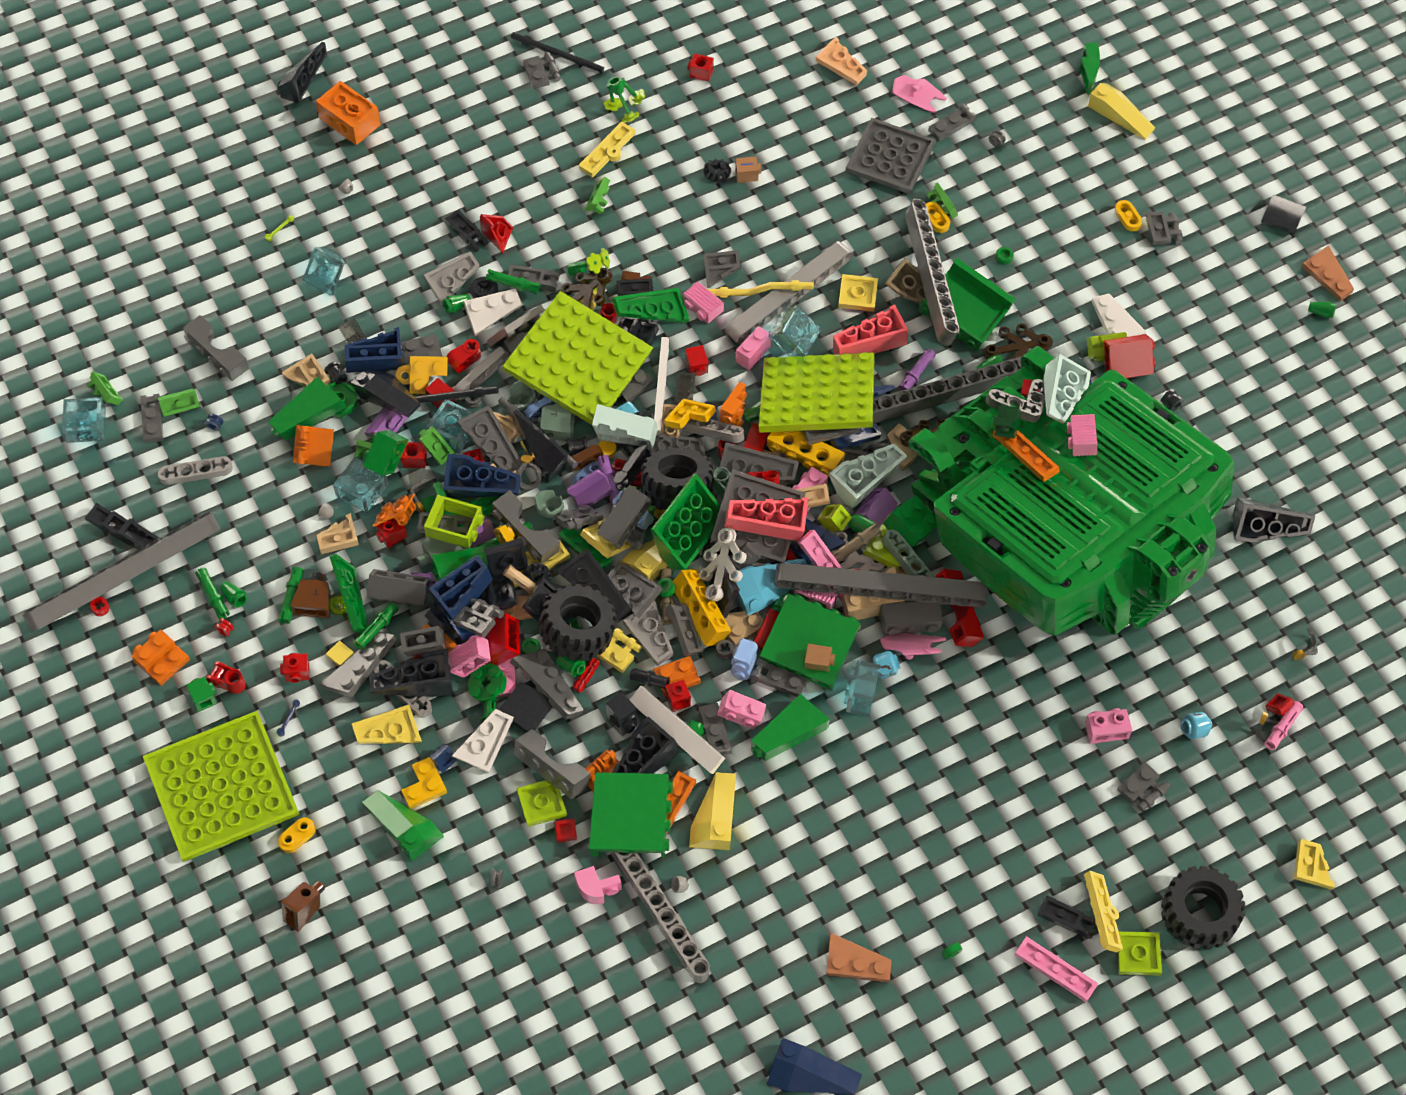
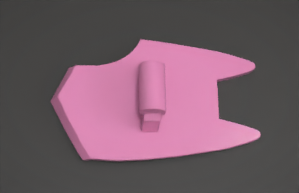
(916, 92)
(911, 644)

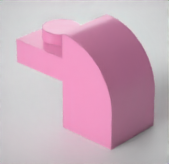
(594, 890)

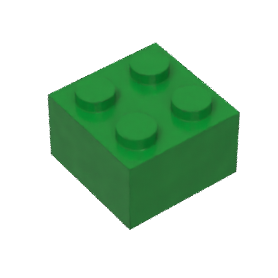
(385, 452)
(912, 521)

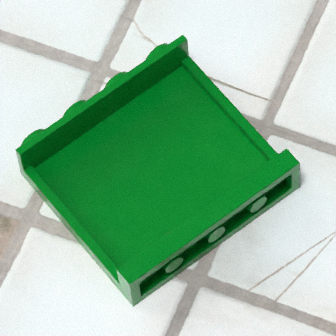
(976, 303)
(806, 624)
(630, 813)

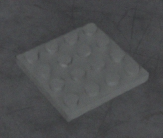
(890, 155)
(747, 487)

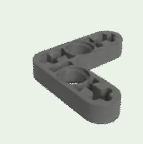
(1032, 409)

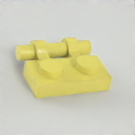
(617, 656)

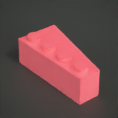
(873, 335)
(769, 517)

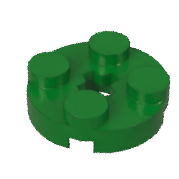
(349, 398)
(494, 688)

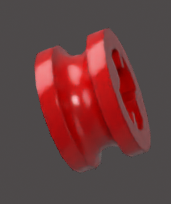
(100, 612)
(224, 627)

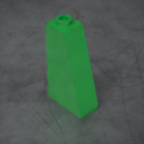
(308, 408)
(448, 562)
(789, 728)

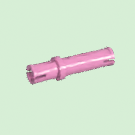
(1280, 730)

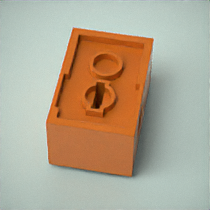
(348, 112)

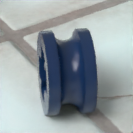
(213, 422)

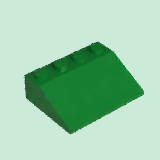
(686, 524)

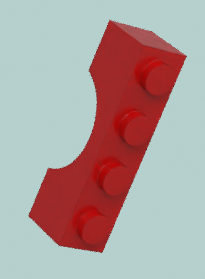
(966, 630)

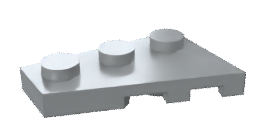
(451, 276)

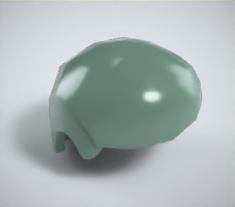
(521, 395)
(548, 504)

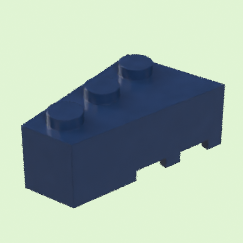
(375, 354)
(461, 586)

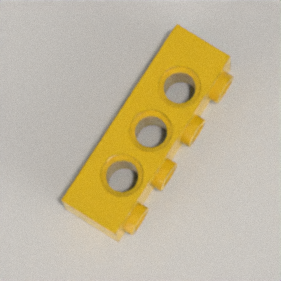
(832, 455)
(704, 612)

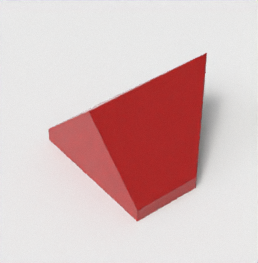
(496, 229)

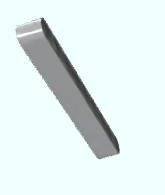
(779, 299)
(662, 910)

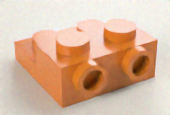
(734, 406)
(159, 657)

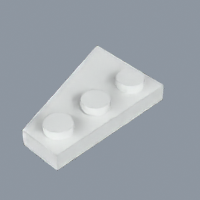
(489, 309)
(1115, 317)
(485, 742)

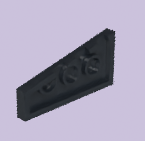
(587, 571)

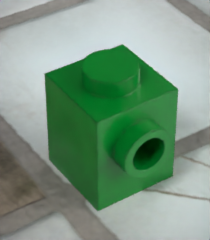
(202, 693)

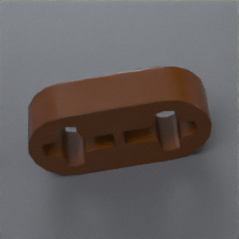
(587, 456)

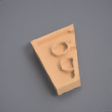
(838, 60)

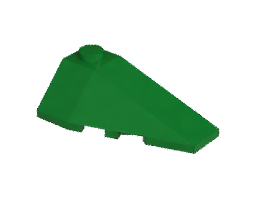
(406, 827)

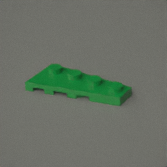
(653, 305)

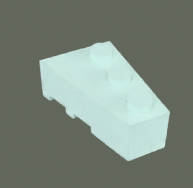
(623, 427)

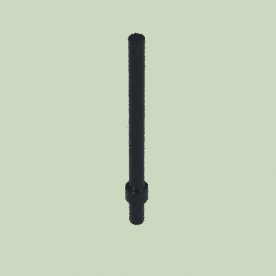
(528, 41)
(478, 392)

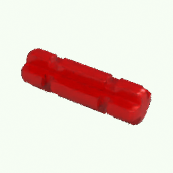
(584, 678)

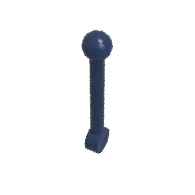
(280, 732)

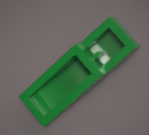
(1090, 65)

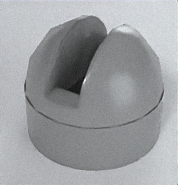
(346, 187)
(326, 511)
(679, 884)

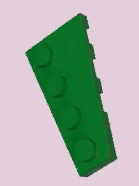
(350, 591)

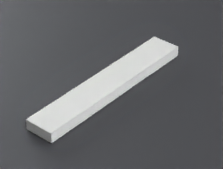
(661, 385)
(680, 731)

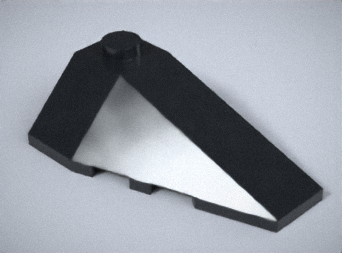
(298, 79)
(546, 453)

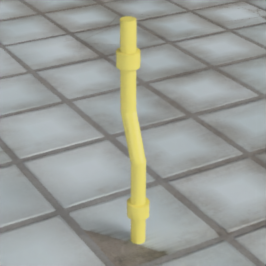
(795, 285)

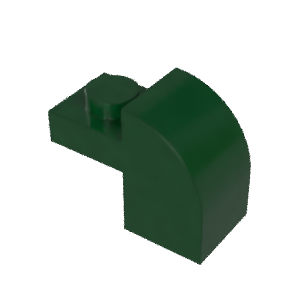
(1007, 421)

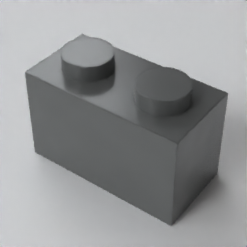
(422, 641)

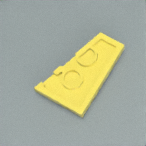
(388, 728)

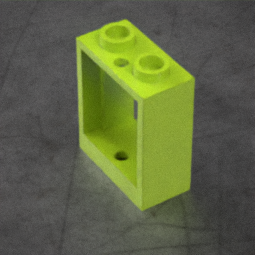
(458, 507)

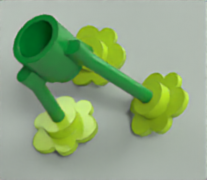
(616, 85)
(593, 262)

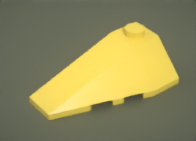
(1117, 108)
(646, 560)
(714, 818)

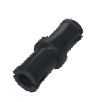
(649, 678)

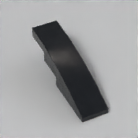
(119, 527)

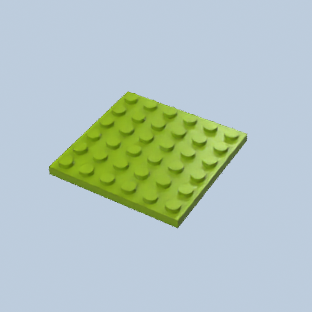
(577, 357)
(817, 392)
(220, 786)

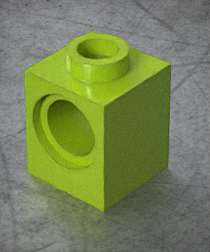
(834, 518)

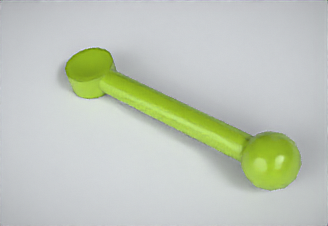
(268, 237)

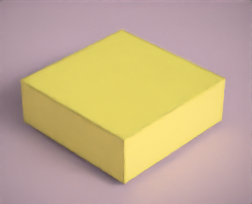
(339, 653)

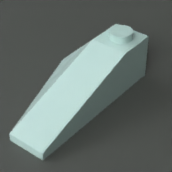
(1063, 387)
(859, 477)

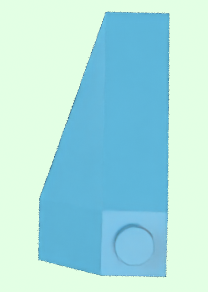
(758, 586)

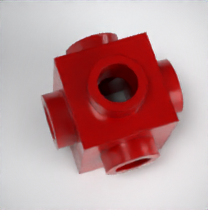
(295, 667)

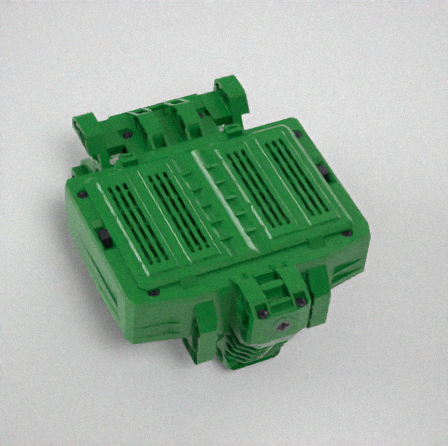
(1103, 535)

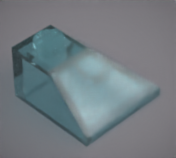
(324, 269)

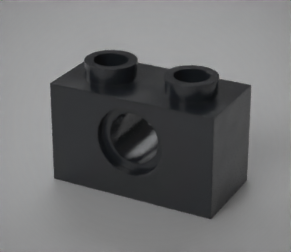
(621, 714)

